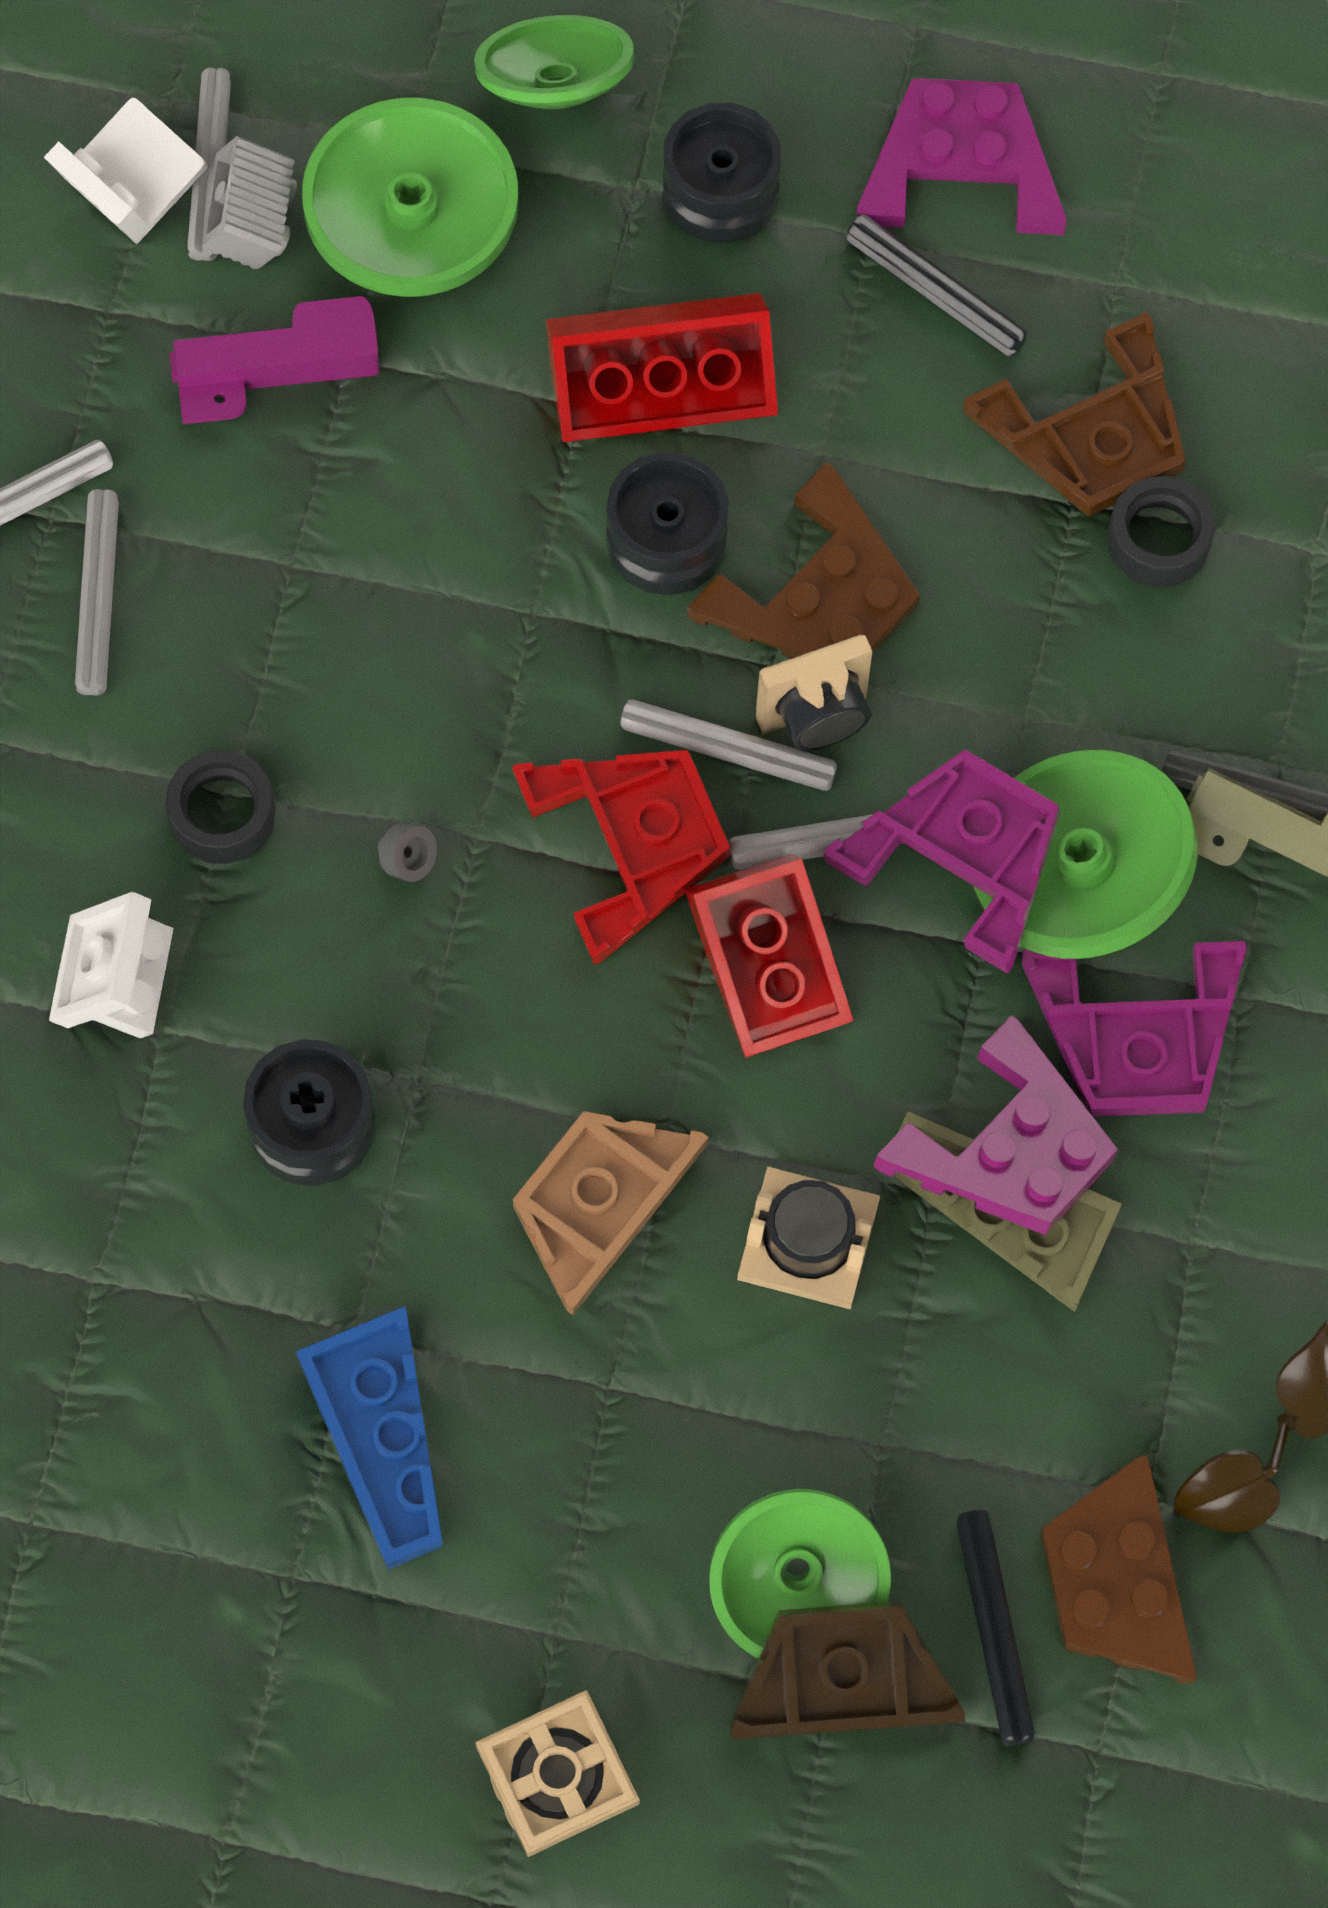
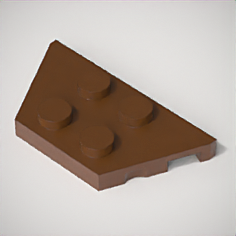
(1118, 1578)

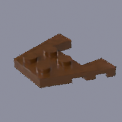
(1102, 441)
(840, 593)

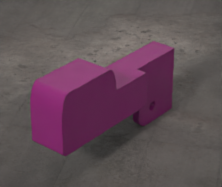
(326, 343)

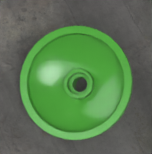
(554, 60)
(752, 1554)

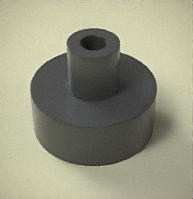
(407, 851)

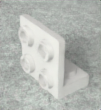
(131, 169)

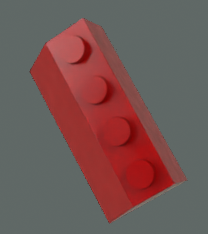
(662, 367)

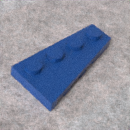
(376, 1421)

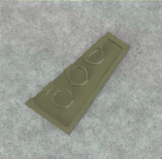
(1055, 1261)

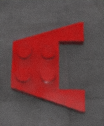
(654, 826)

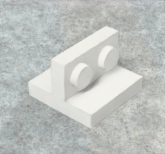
(112, 967)

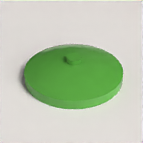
(410, 197)
(1115, 856)

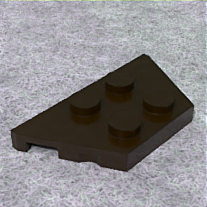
(843, 1674)

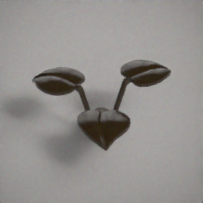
(1233, 1487)

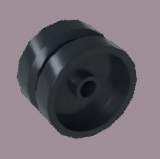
(721, 172)
(667, 523)
(302, 1080)

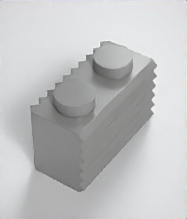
(249, 203)

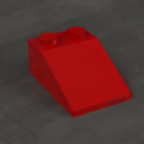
(769, 954)

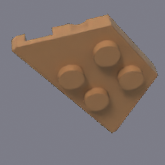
(598, 1196)

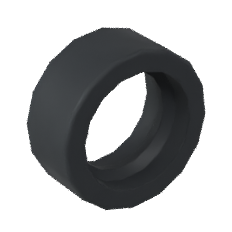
(1172, 495)
(209, 768)

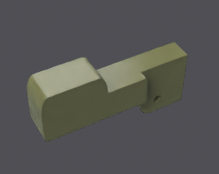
(1242, 814)

